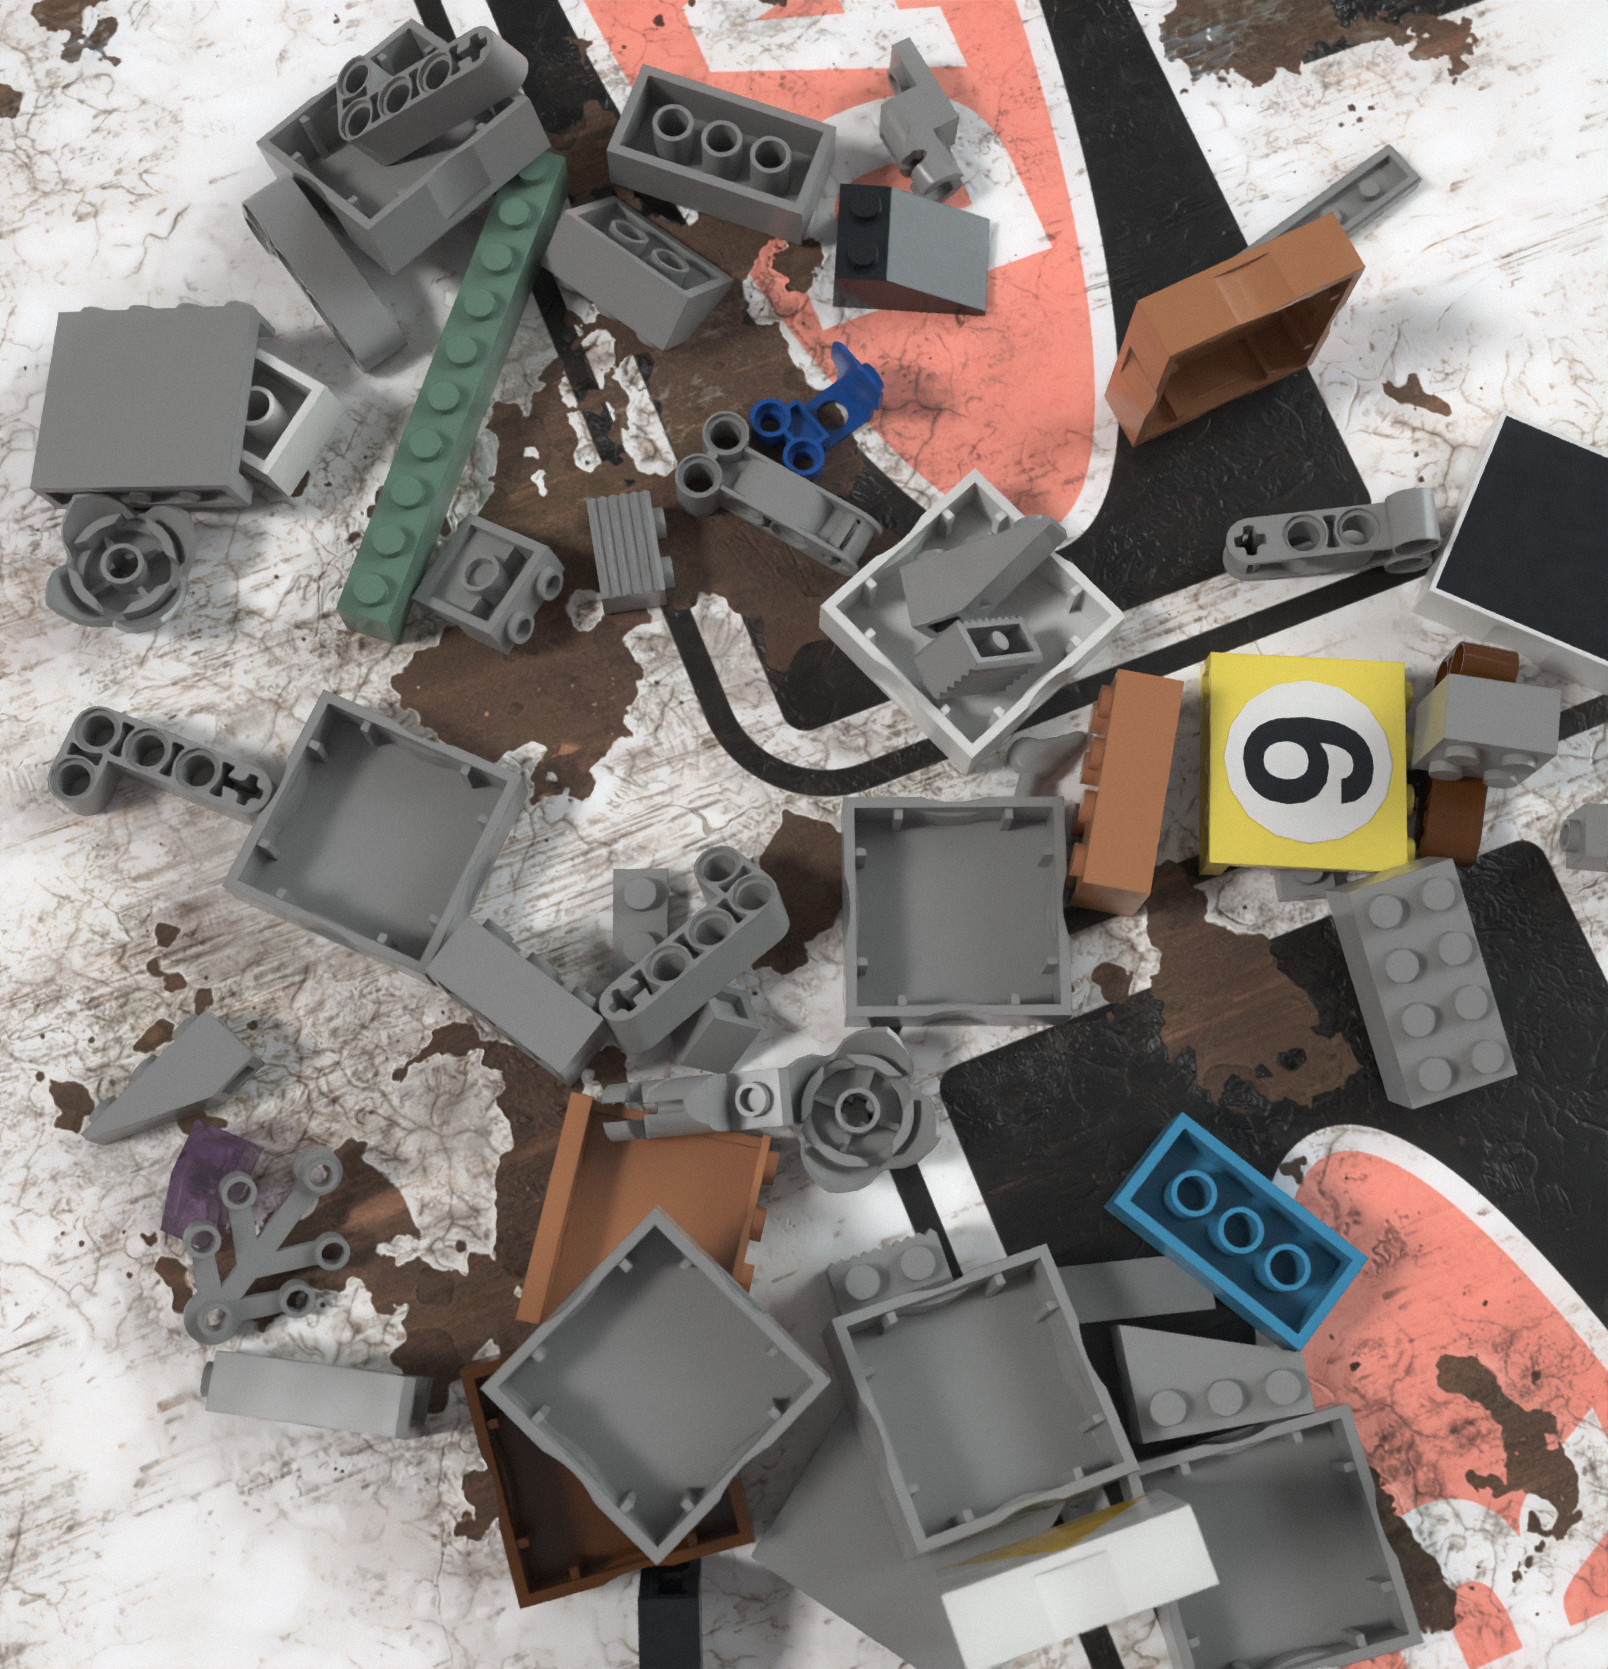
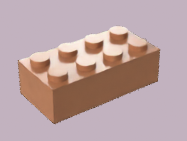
(1125, 793)

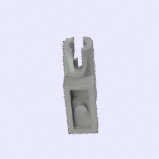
(920, 125)
(703, 1104)

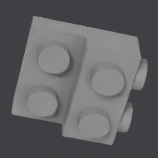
(491, 583)

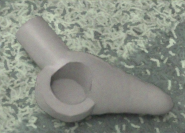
(1040, 759)

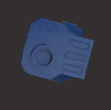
(856, 389)

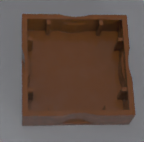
(549, 1521)

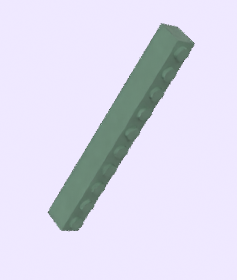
(453, 400)

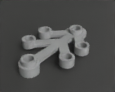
(260, 1254)

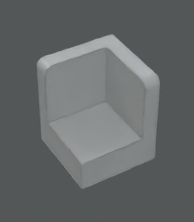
(717, 1032)

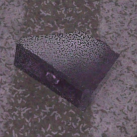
(196, 1178)

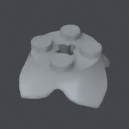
(101, 539)
(868, 1067)

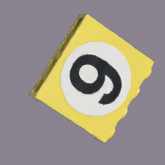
(1304, 764)

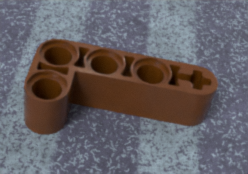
(1453, 810)

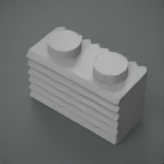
(628, 551)
(977, 657)
(889, 1272)

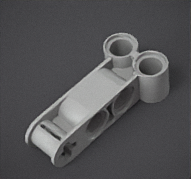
(772, 498)
(1397, 533)

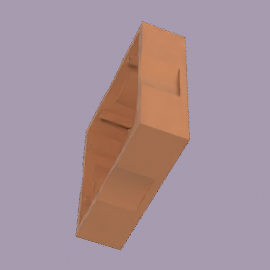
(1231, 328)

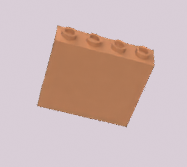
(609, 1187)

